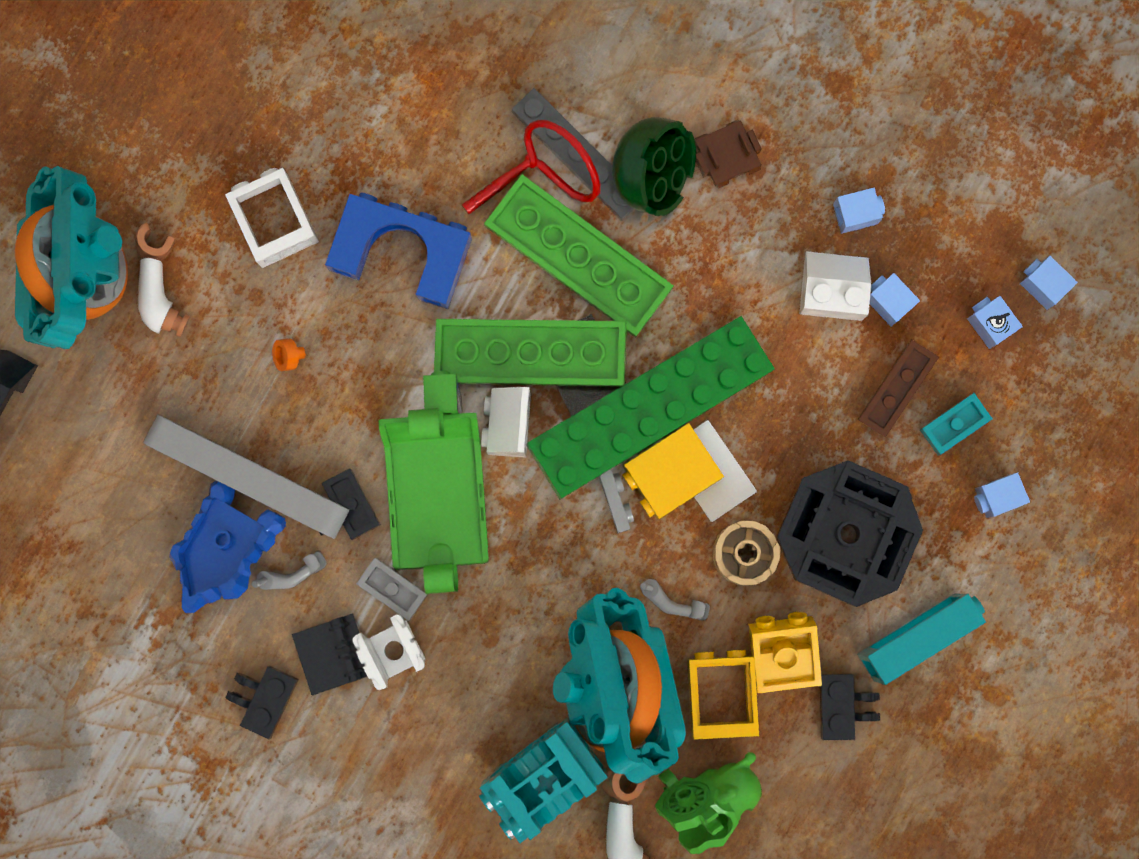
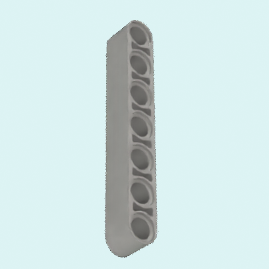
(246, 476)

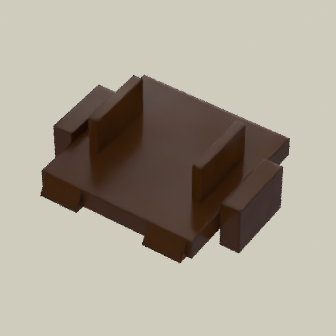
(728, 153)

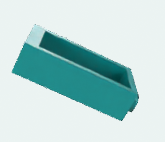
(922, 637)

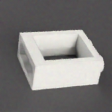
(286, 244)

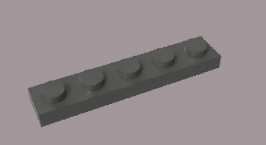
(536, 107)

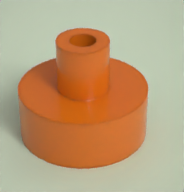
(287, 354)

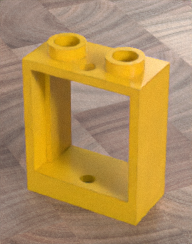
(723, 729)

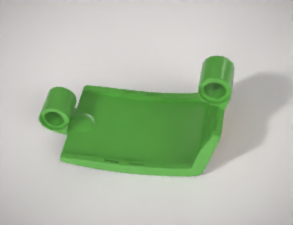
(435, 494)

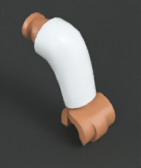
(152, 302)
(620, 834)

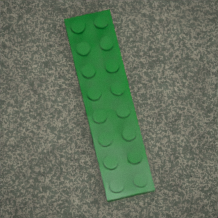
(649, 407)

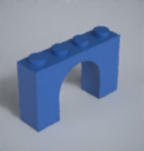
(367, 220)

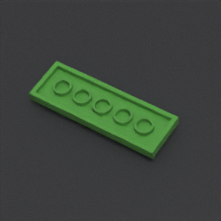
(578, 255)
(532, 351)

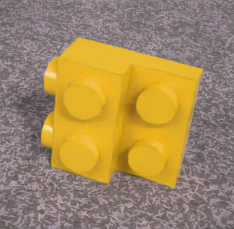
(785, 652)

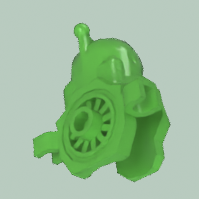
(710, 804)

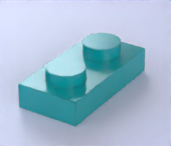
(956, 424)

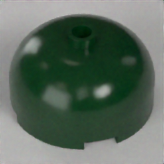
(654, 165)

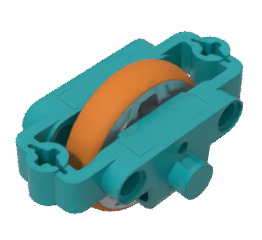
(65, 260)
(622, 687)

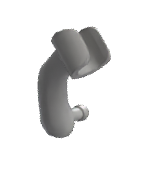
(270, 580)
(655, 593)

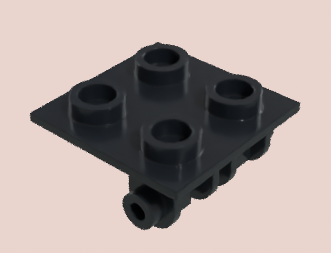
(329, 654)

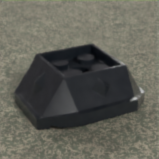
(883, 524)

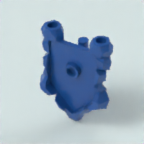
(220, 549)

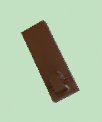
(898, 388)

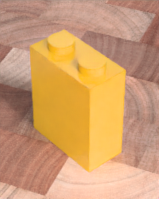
(671, 472)

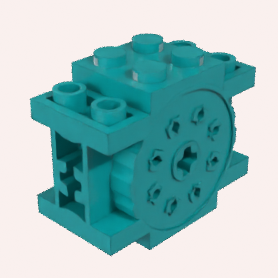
(542, 781)

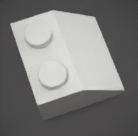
(835, 286)
(508, 421)

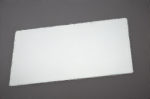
(729, 490)

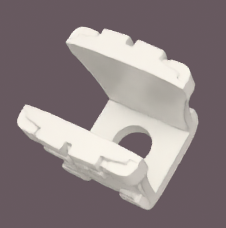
(372, 652)

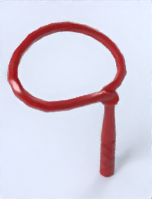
(531, 162)

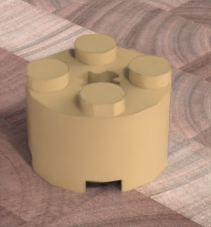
(762, 543)

